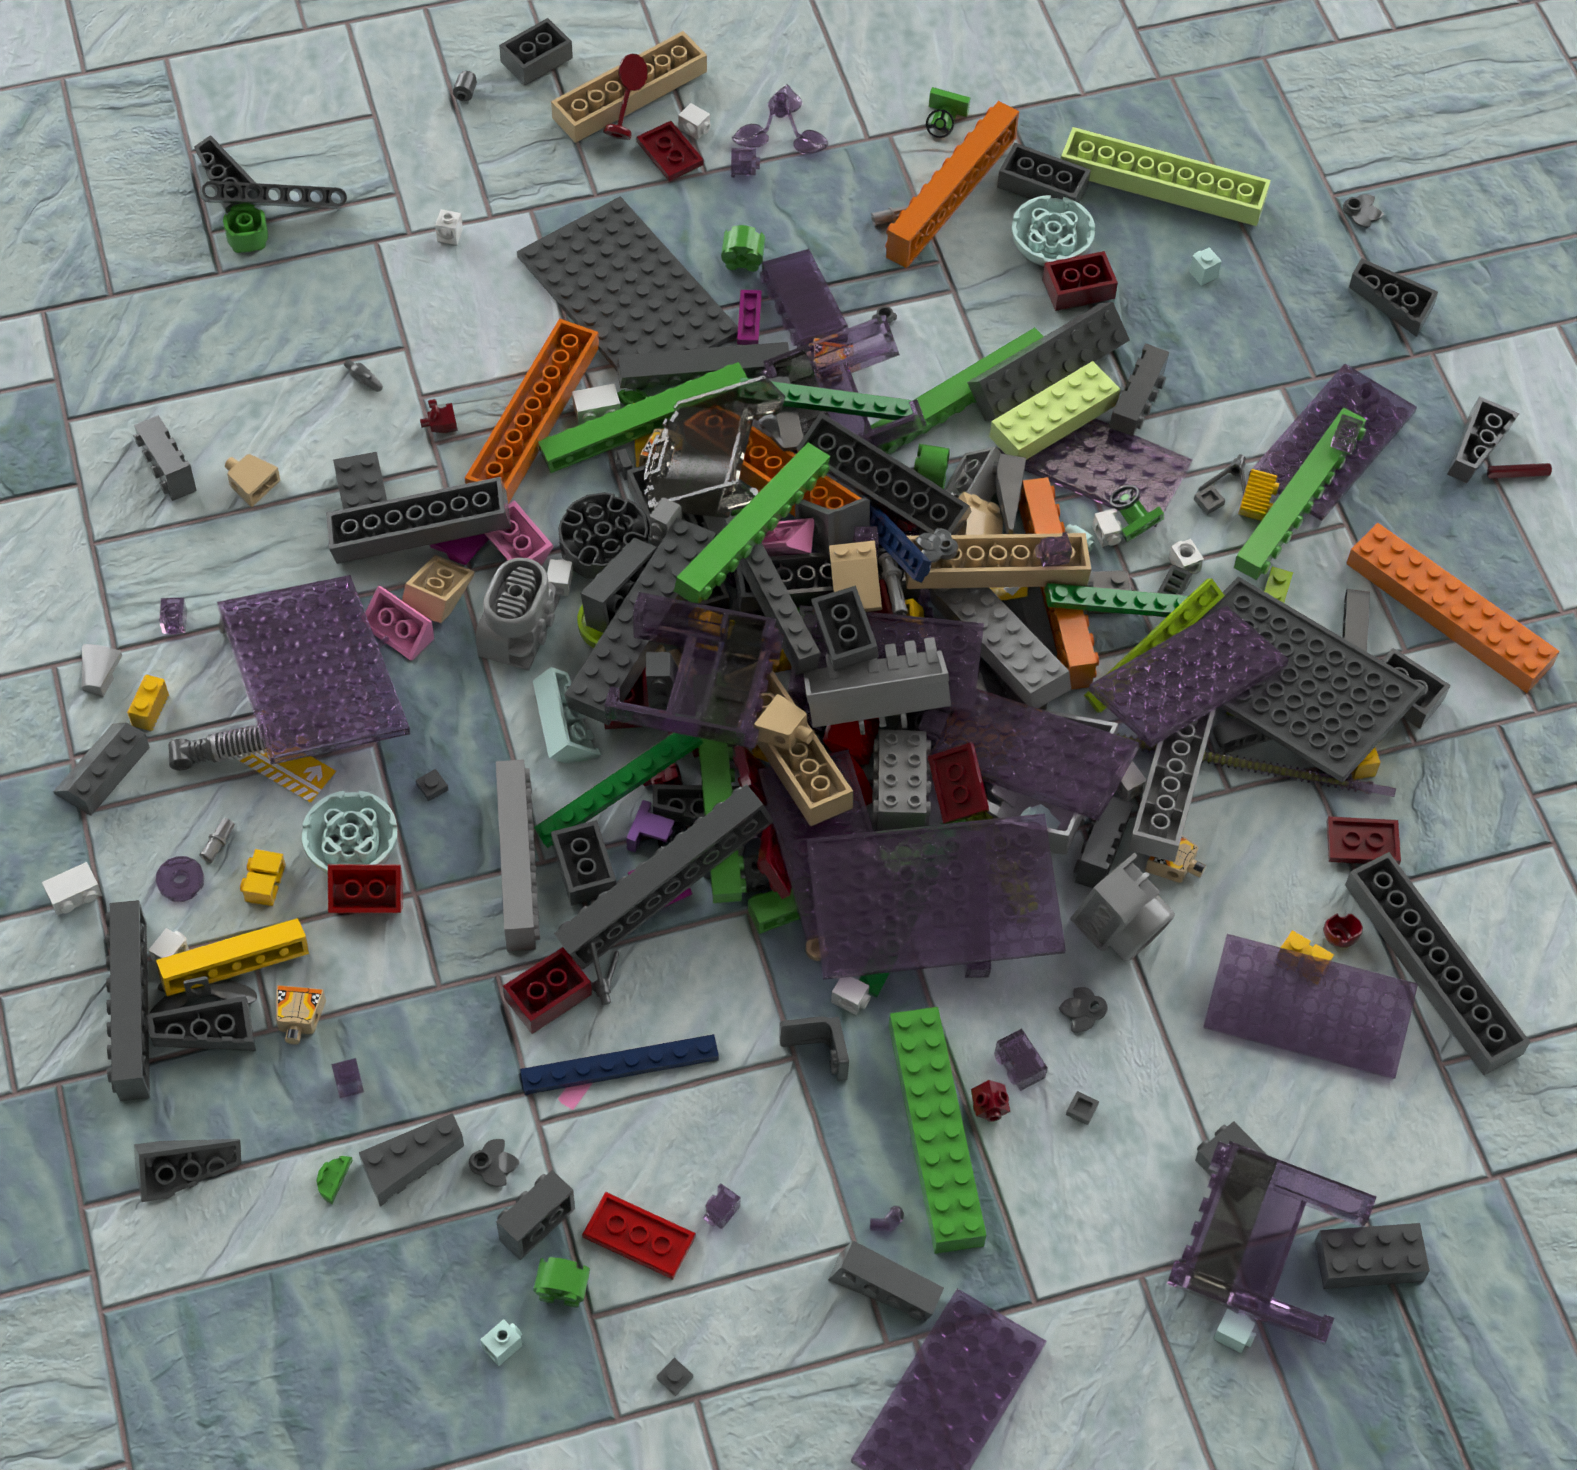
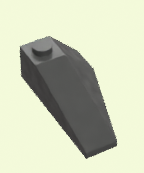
(179, 1164)

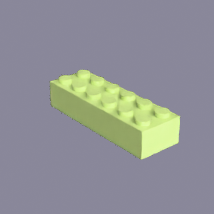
(1055, 412)

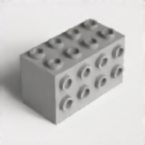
(901, 780)

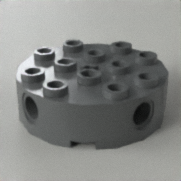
(598, 530)

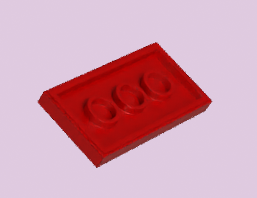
(639, 1235)

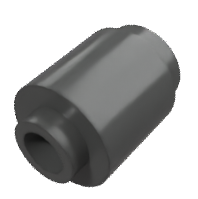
(465, 86)

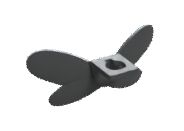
(221, 989)

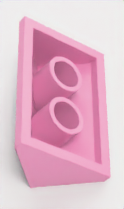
(790, 538)
(522, 539)
(406, 628)

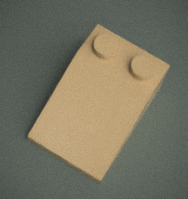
(984, 518)
(857, 565)
(437, 588)

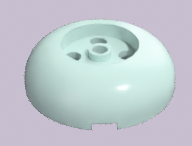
(1053, 220)
(337, 817)

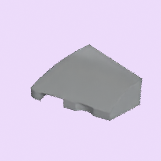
(97, 667)

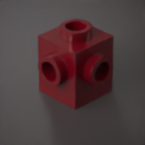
(990, 1100)

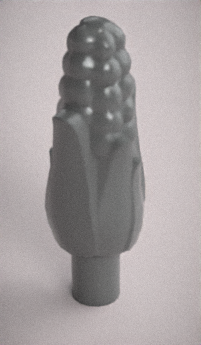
(363, 375)

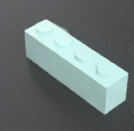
(563, 728)

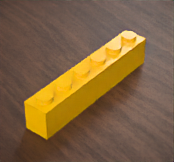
(233, 956)

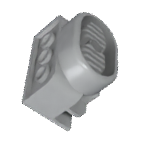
(516, 613)
(1123, 911)

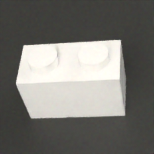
(595, 402)
(72, 889)

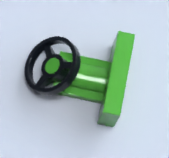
(948, 107)
(1134, 512)

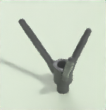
(1235, 469)
(603, 985)

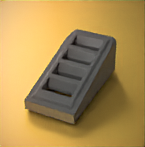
(1178, 577)

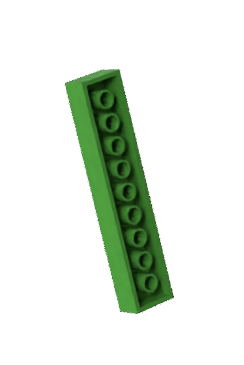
(937, 1131)

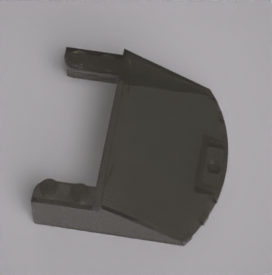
(704, 448)

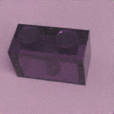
(1020, 1060)

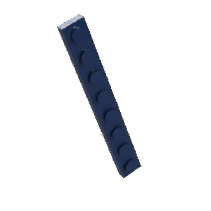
(899, 545)
(619, 1064)

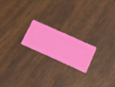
(572, 1095)

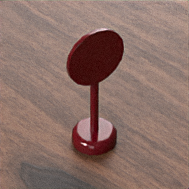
(633, 76)

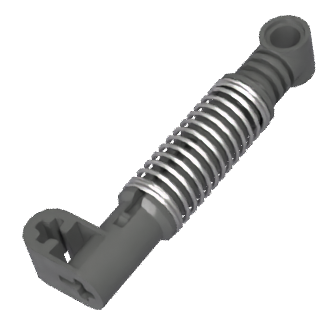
(213, 747)

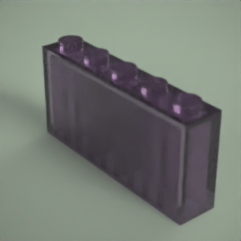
(802, 297)

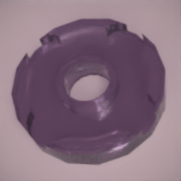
(180, 866)

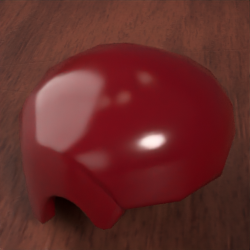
(1342, 930)

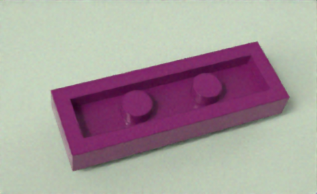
(749, 317)

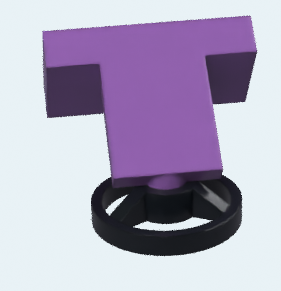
(652, 826)

